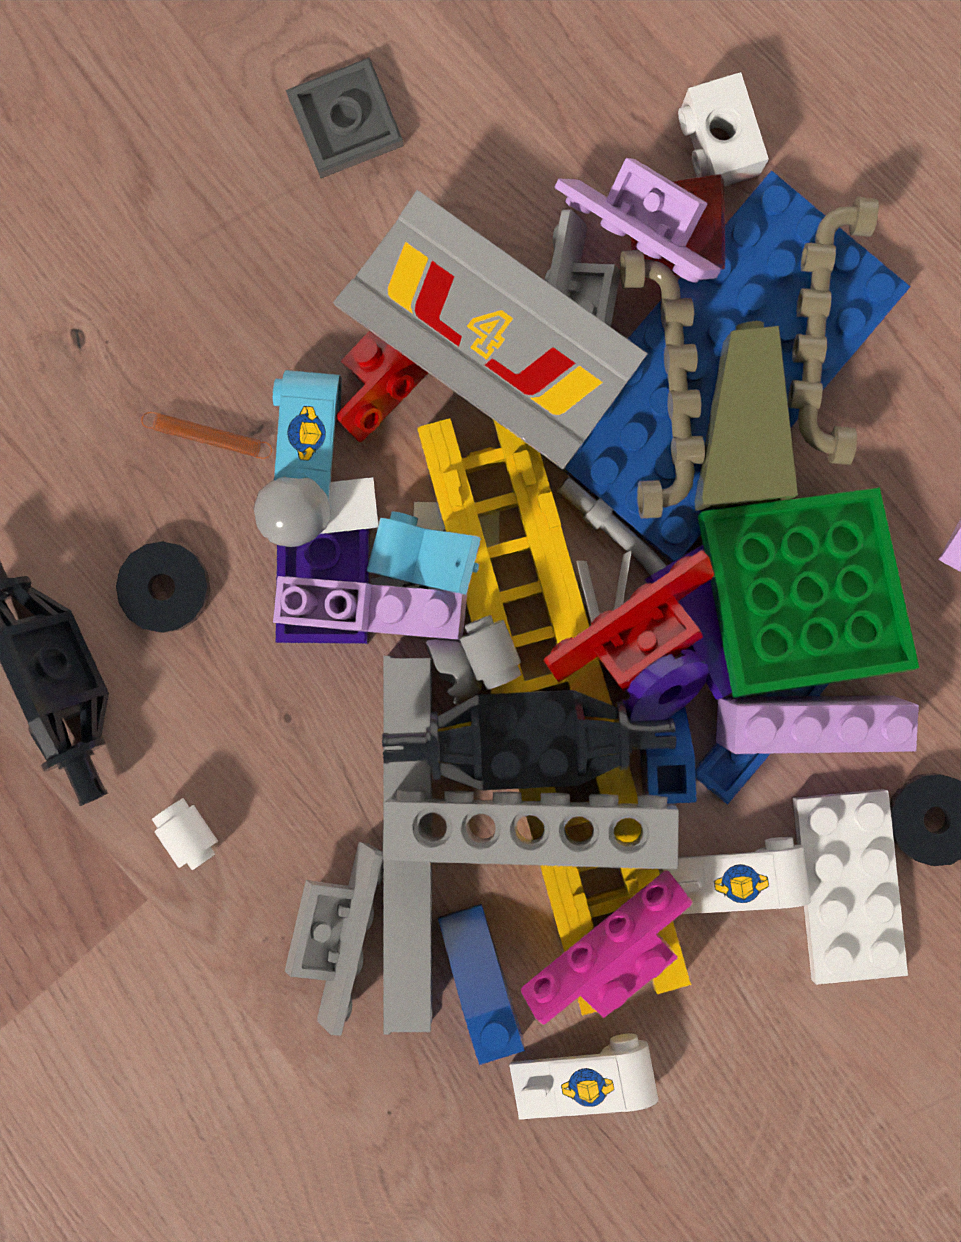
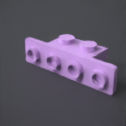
(650, 211)

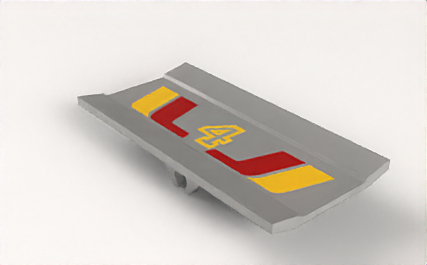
(491, 329)

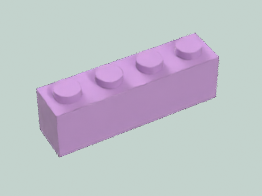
(816, 724)

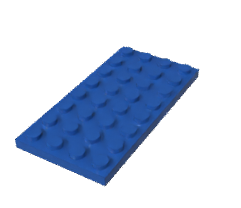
(757, 285)

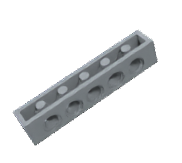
(653, 849)

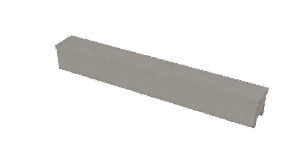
(407, 883)

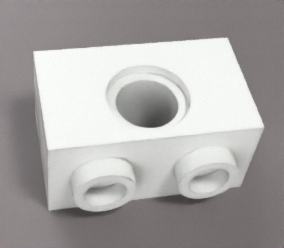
(725, 106)

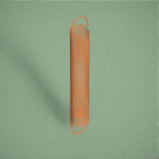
(164, 425)

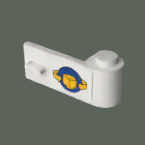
(746, 881)
(587, 1084)

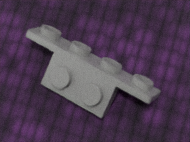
(585, 283)
(332, 933)

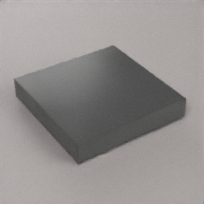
(345, 118)

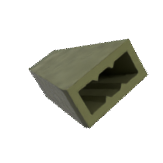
(748, 425)

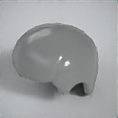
(291, 511)
(454, 667)

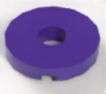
(666, 686)

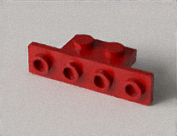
(387, 381)
(639, 629)

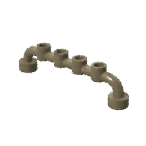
(812, 347)
(678, 360)

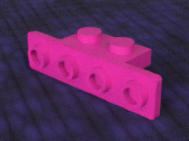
(613, 956)

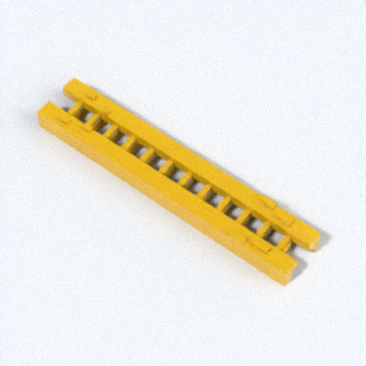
(568, 618)

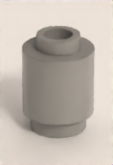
(491, 652)

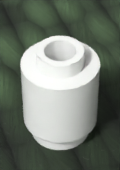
(185, 834)

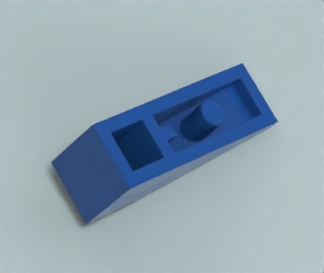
(481, 985)

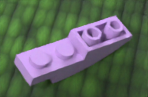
(369, 608)

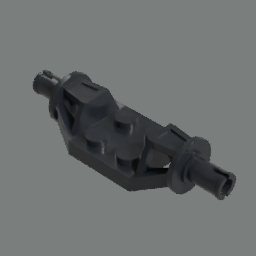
(54, 682)
(528, 740)

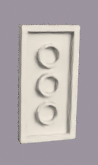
(852, 885)

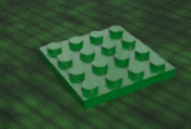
(807, 592)

